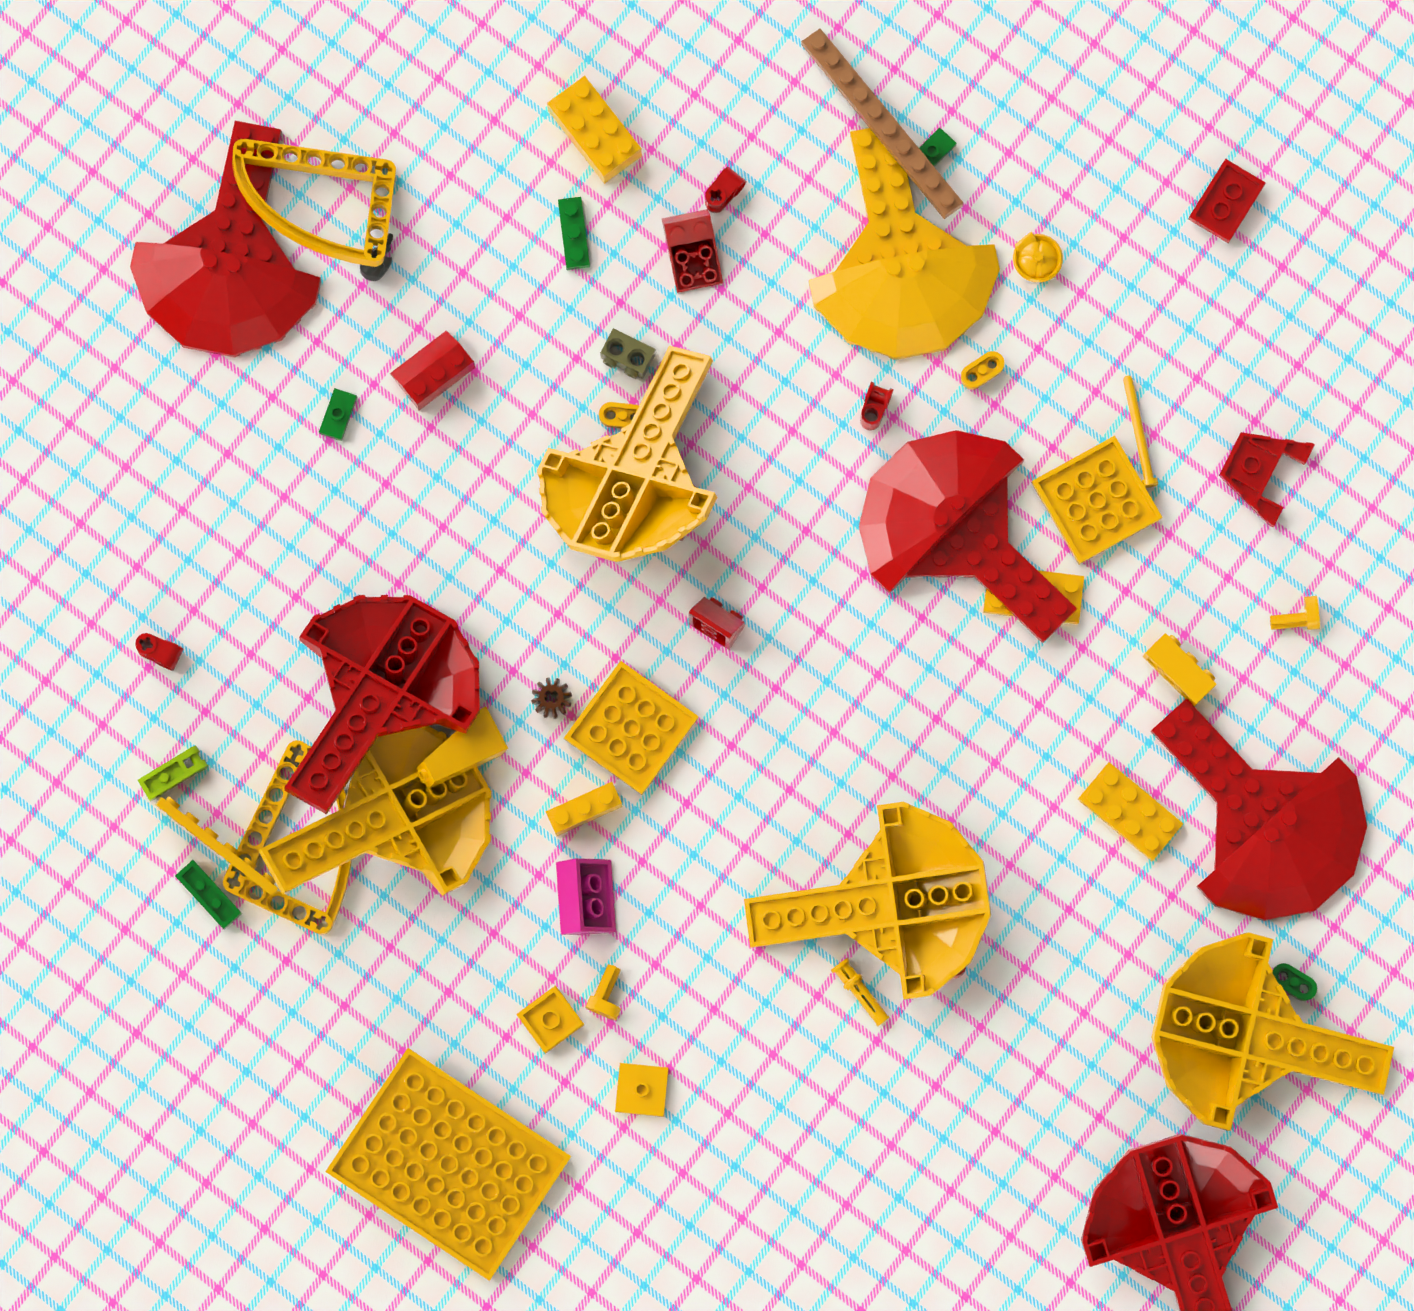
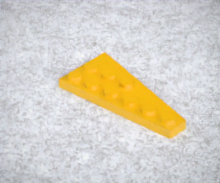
(209, 838)

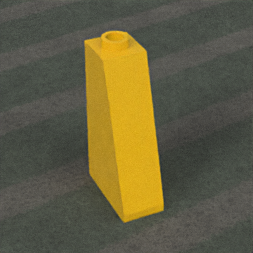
(463, 751)

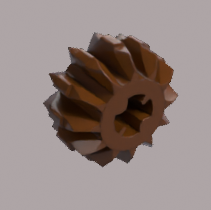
(550, 706)

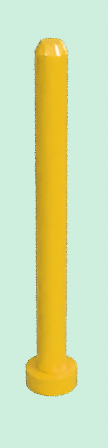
(1149, 480)

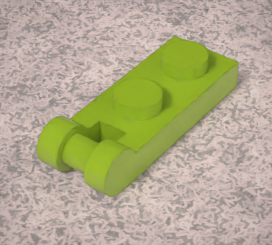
(172, 773)

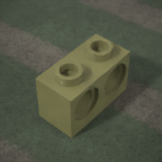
(631, 349)

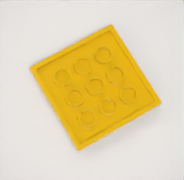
(1096, 500)
(631, 727)

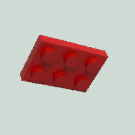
(1226, 200)

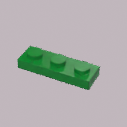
(573, 233)
(208, 894)

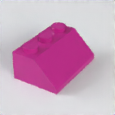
(585, 896)

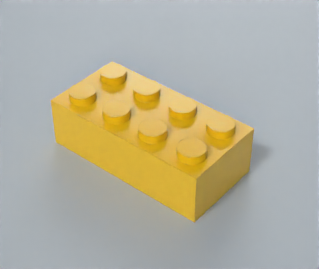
(594, 129)

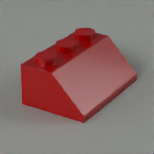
(433, 370)

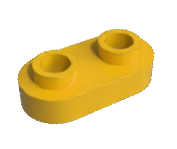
(981, 370)
(622, 411)

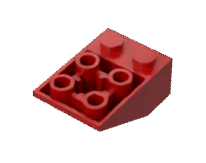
(692, 250)

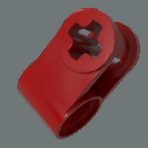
(726, 187)
(876, 402)
(162, 652)

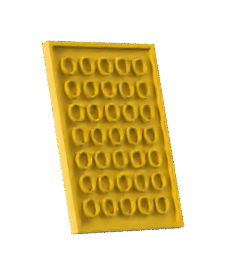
(448, 1164)

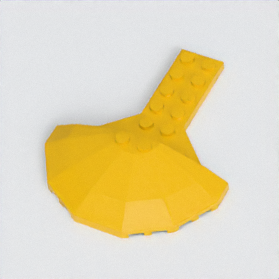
(904, 279)
(632, 488)
(394, 819)
(908, 900)
(1232, 1032)

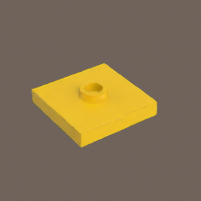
(550, 1019)
(641, 1089)

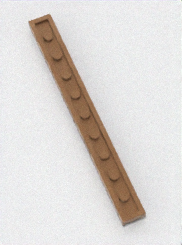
(882, 123)

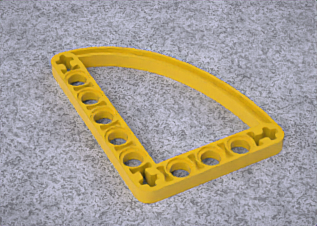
(296, 233)
(265, 830)

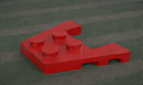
(1252, 465)

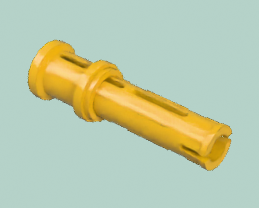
(853, 979)

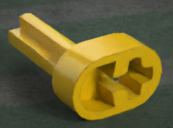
(1308, 619)
(599, 1002)

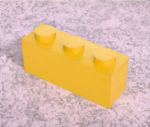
(1180, 669)
(584, 808)

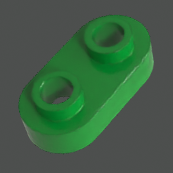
(1294, 980)

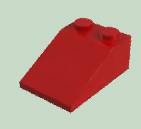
(716, 622)

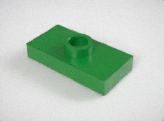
(937, 146)
(338, 414)

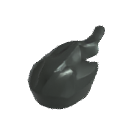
(376, 273)

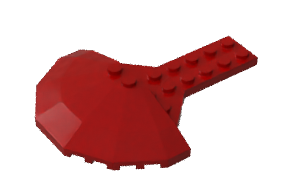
(225, 277)
(945, 514)
(388, 672)
(1278, 834)
(1177, 1216)

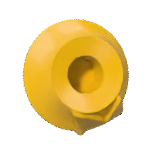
(1037, 257)

